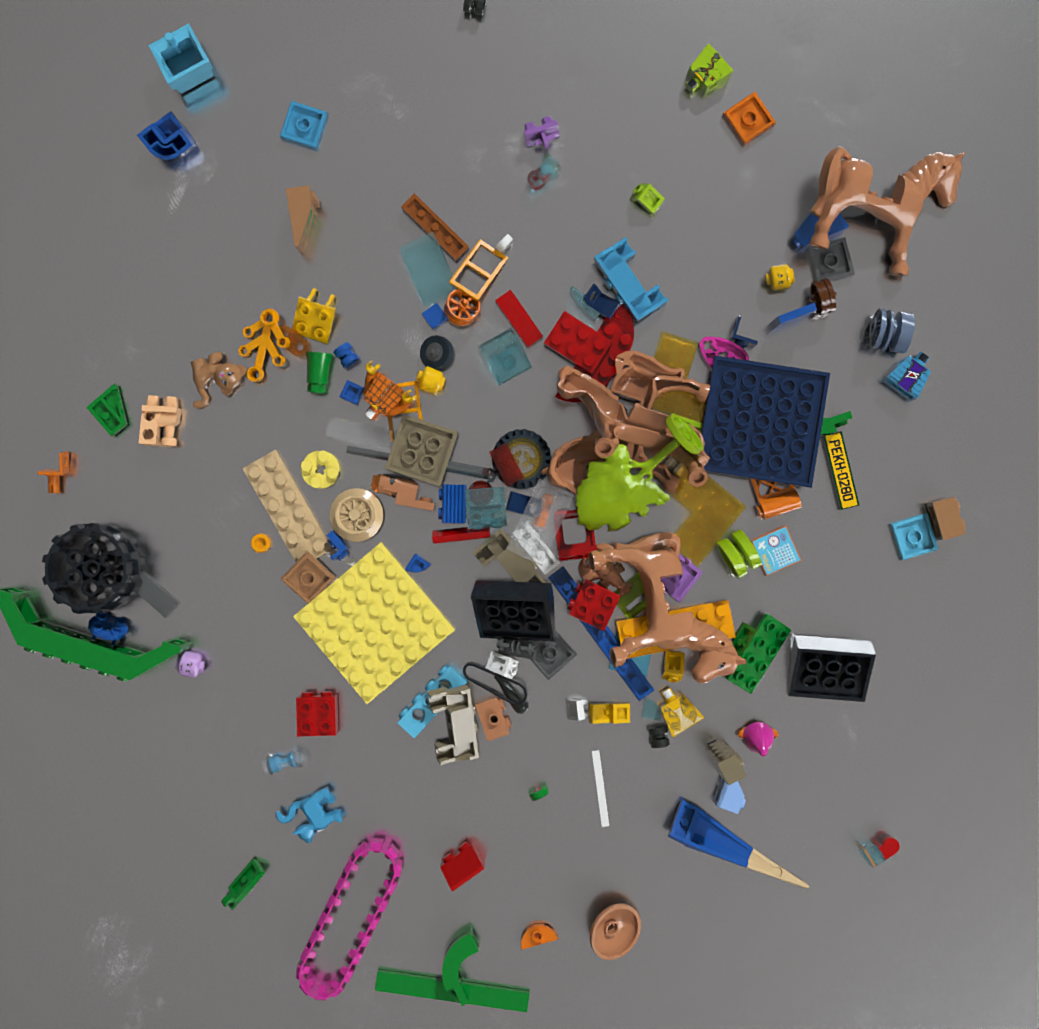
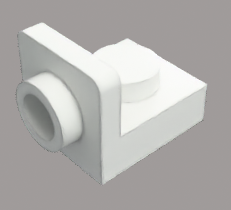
(502, 665)

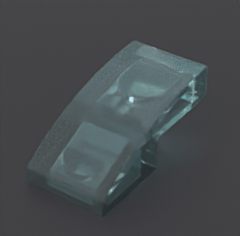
(577, 297)

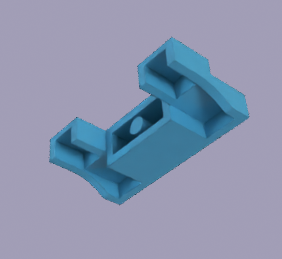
(624, 282)

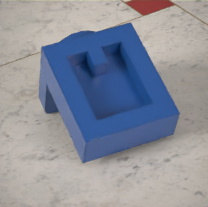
(337, 542)

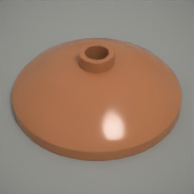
(615, 931)

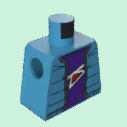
(909, 376)

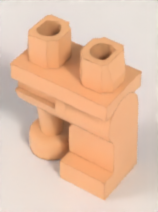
(157, 416)

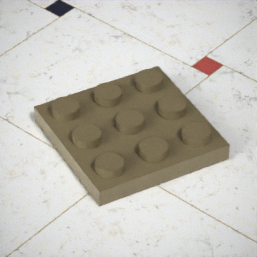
(421, 450)

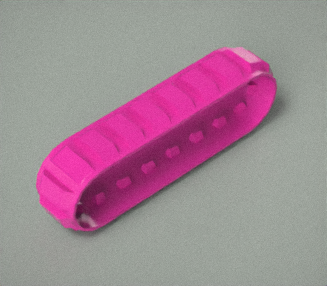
(307, 984)

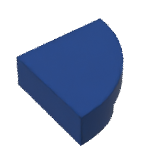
(417, 564)

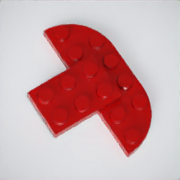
(589, 349)

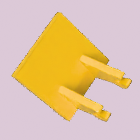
(314, 319)

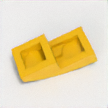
(609, 713)

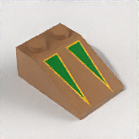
(303, 214)

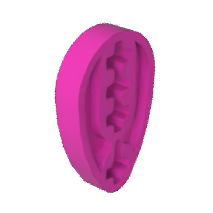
(720, 346)

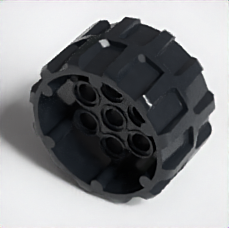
(64, 552)

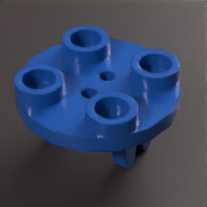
(108, 627)

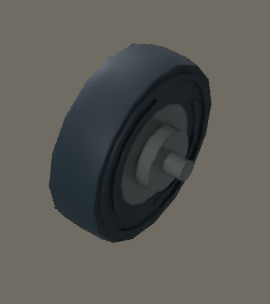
(436, 352)

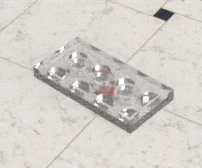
(540, 522)

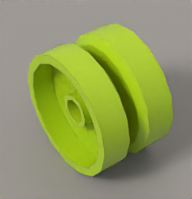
(739, 553)

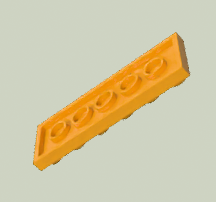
(715, 613)

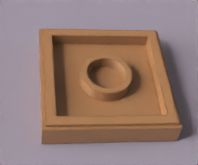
(308, 577)

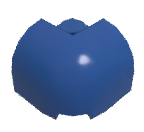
(166, 137)

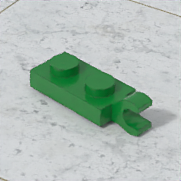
(243, 884)

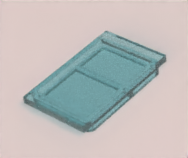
(428, 267)

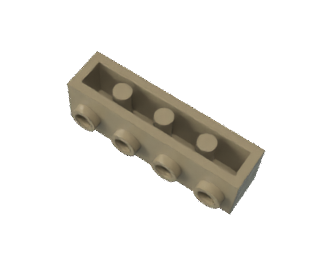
(726, 762)

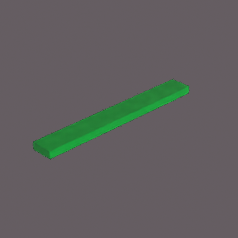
(434, 989)

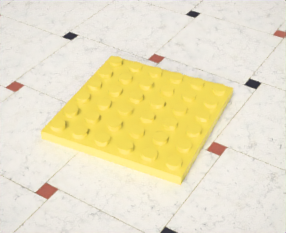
(374, 623)

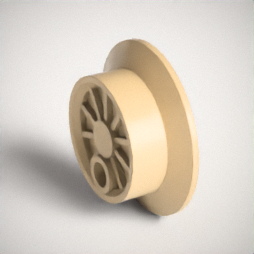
(356, 515)

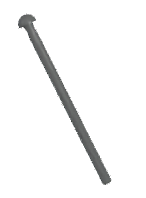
(453, 467)

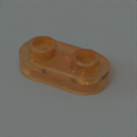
(295, 339)

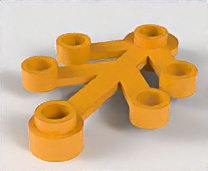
(264, 343)

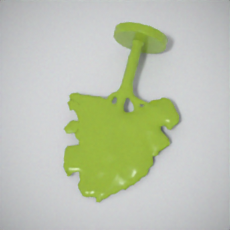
(614, 492)

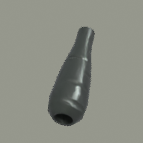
(513, 695)

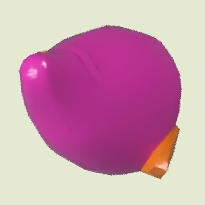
(758, 737)

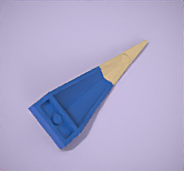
(702, 833)

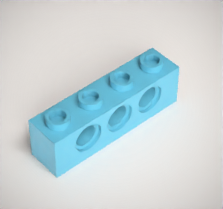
(413, 725)

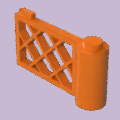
(777, 502)

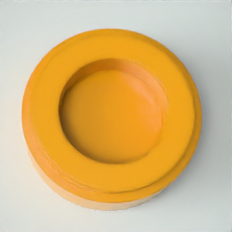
(260, 543)

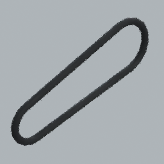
(498, 675)

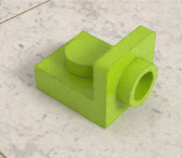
(647, 197)

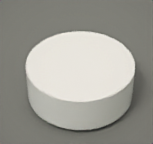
(504, 243)

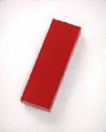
(519, 318)
(459, 534)

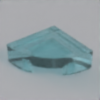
(651, 710)

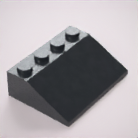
(514, 610)
(830, 668)

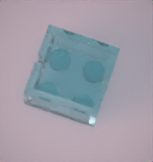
(485, 508)

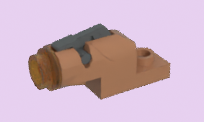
(403, 488)

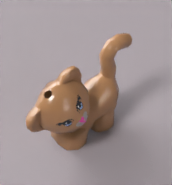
(225, 375)

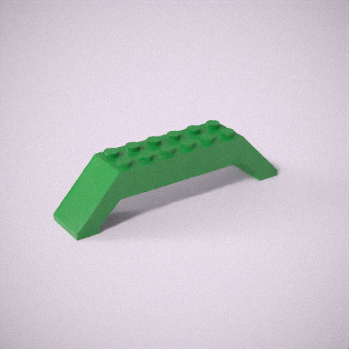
(79, 647)

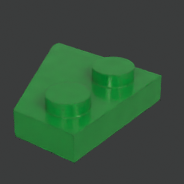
(109, 410)

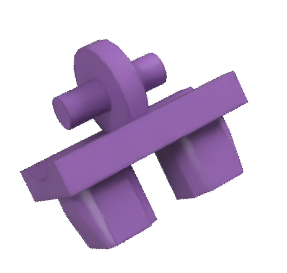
(541, 134)

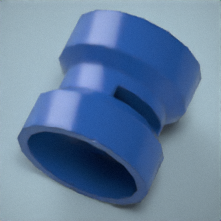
(346, 355)

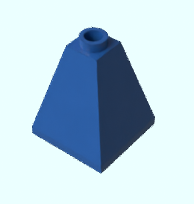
(806, 230)

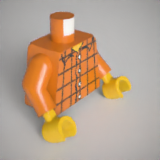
(384, 394)

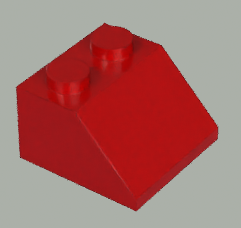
(462, 864)

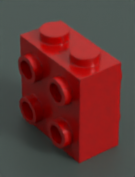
(593, 604)
(317, 714)

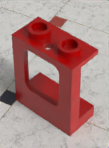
(574, 551)

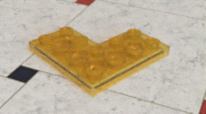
(678, 353)
(711, 515)

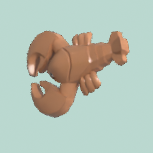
(608, 573)

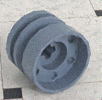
(891, 330)

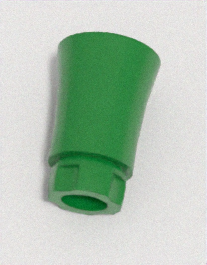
(317, 371)

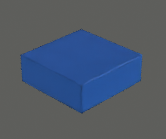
(434, 316)
(352, 392)

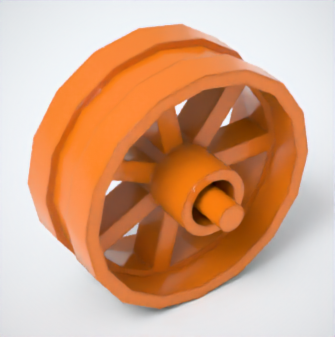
(461, 308)

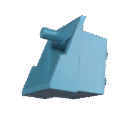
(182, 59)

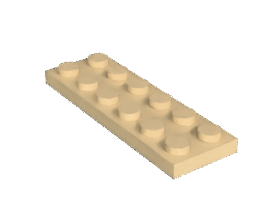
(287, 506)

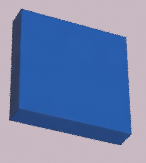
(793, 316)

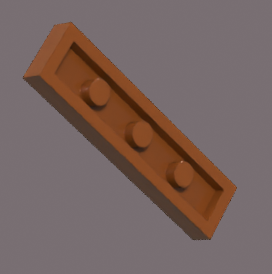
(432, 223)

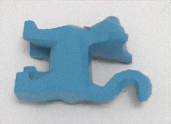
(315, 813)

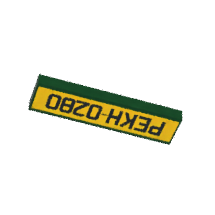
(840, 470)

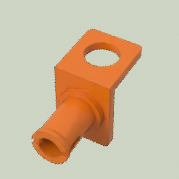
(54, 474)

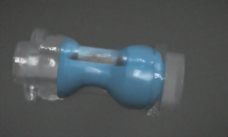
(274, 764)

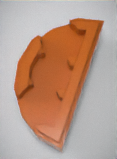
(537, 935)

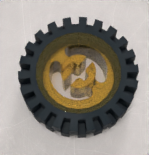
(540, 450)

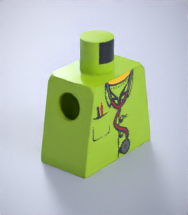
(708, 71)

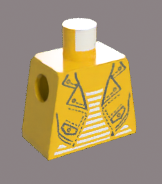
(678, 712)

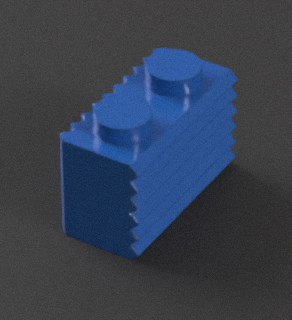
(453, 504)

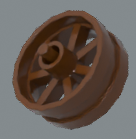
(823, 296)

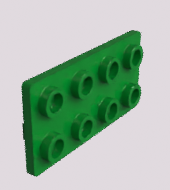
(758, 649)

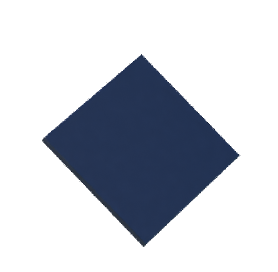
(764, 420)

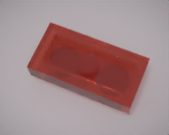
(506, 464)

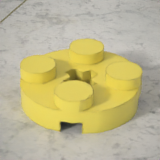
(309, 468)

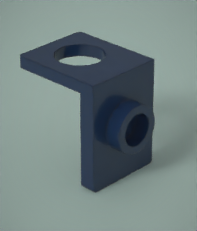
(601, 303)
(740, 340)
(517, 502)

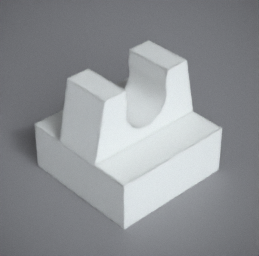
(576, 710)

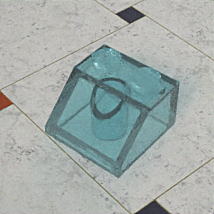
(505, 356)

